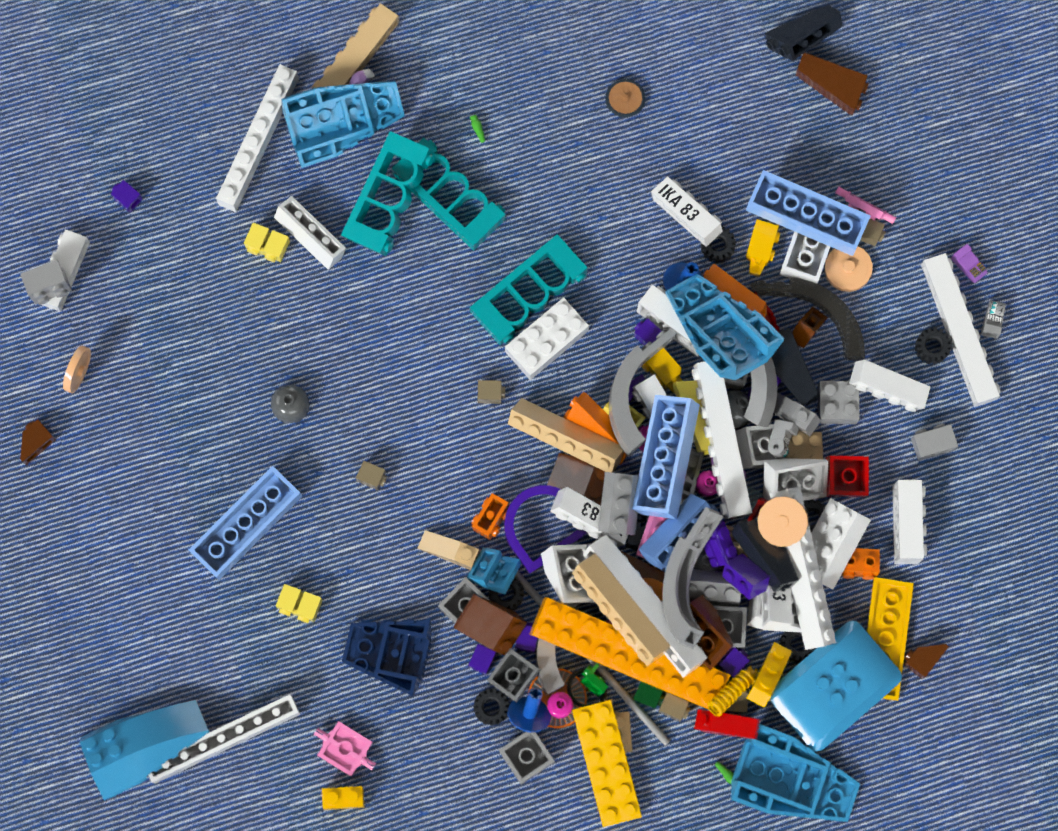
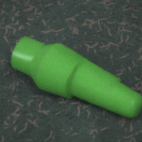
(477, 127)
(727, 774)

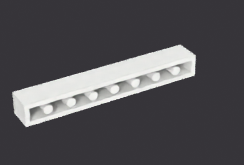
(257, 139)
(959, 326)
(722, 441)
(808, 591)
(681, 656)
(229, 736)

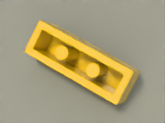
(769, 674)

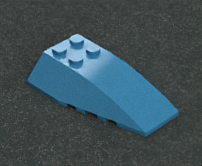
(338, 117)
(722, 329)
(137, 745)
(791, 779)

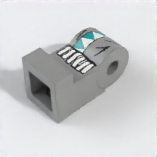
(993, 319)
(781, 438)

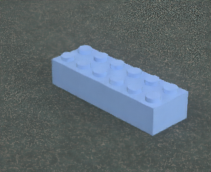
(808, 213)
(666, 456)
(245, 523)

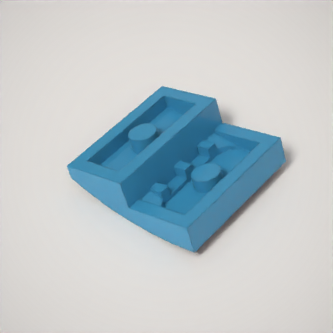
(494, 570)

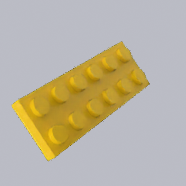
(889, 621)
(607, 763)

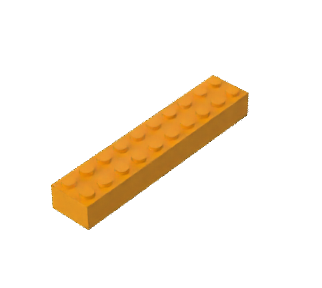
(607, 646)

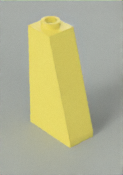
(687, 389)

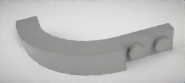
(763, 395)
(619, 412)
(678, 576)
(546, 662)

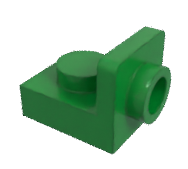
(593, 682)

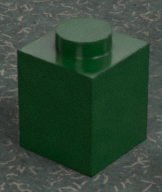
(649, 695)

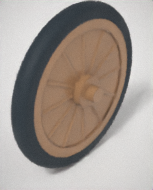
(625, 98)

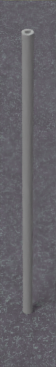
(605, 673)

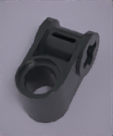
(634, 540)

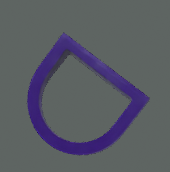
(514, 544)

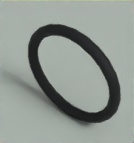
(570, 692)

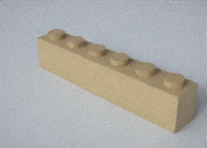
(360, 47)
(566, 435)
(621, 609)

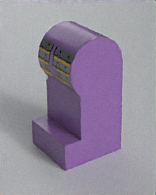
(969, 264)

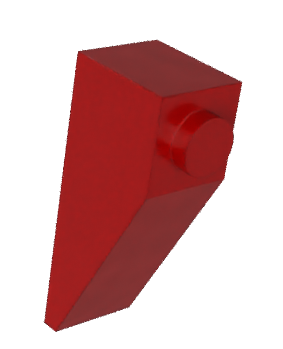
(727, 724)

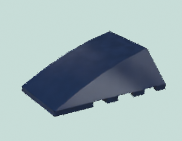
(390, 651)

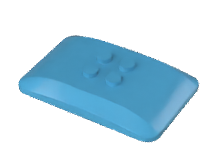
(835, 686)

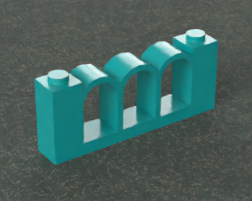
(404, 149)
(480, 227)
(562, 257)

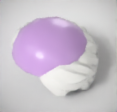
(362, 76)

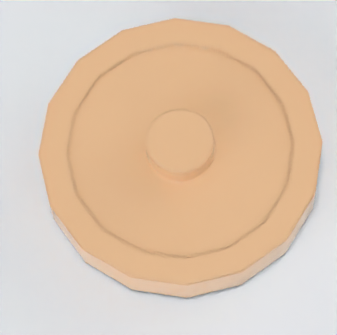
(847, 271)
(77, 369)
(782, 521)

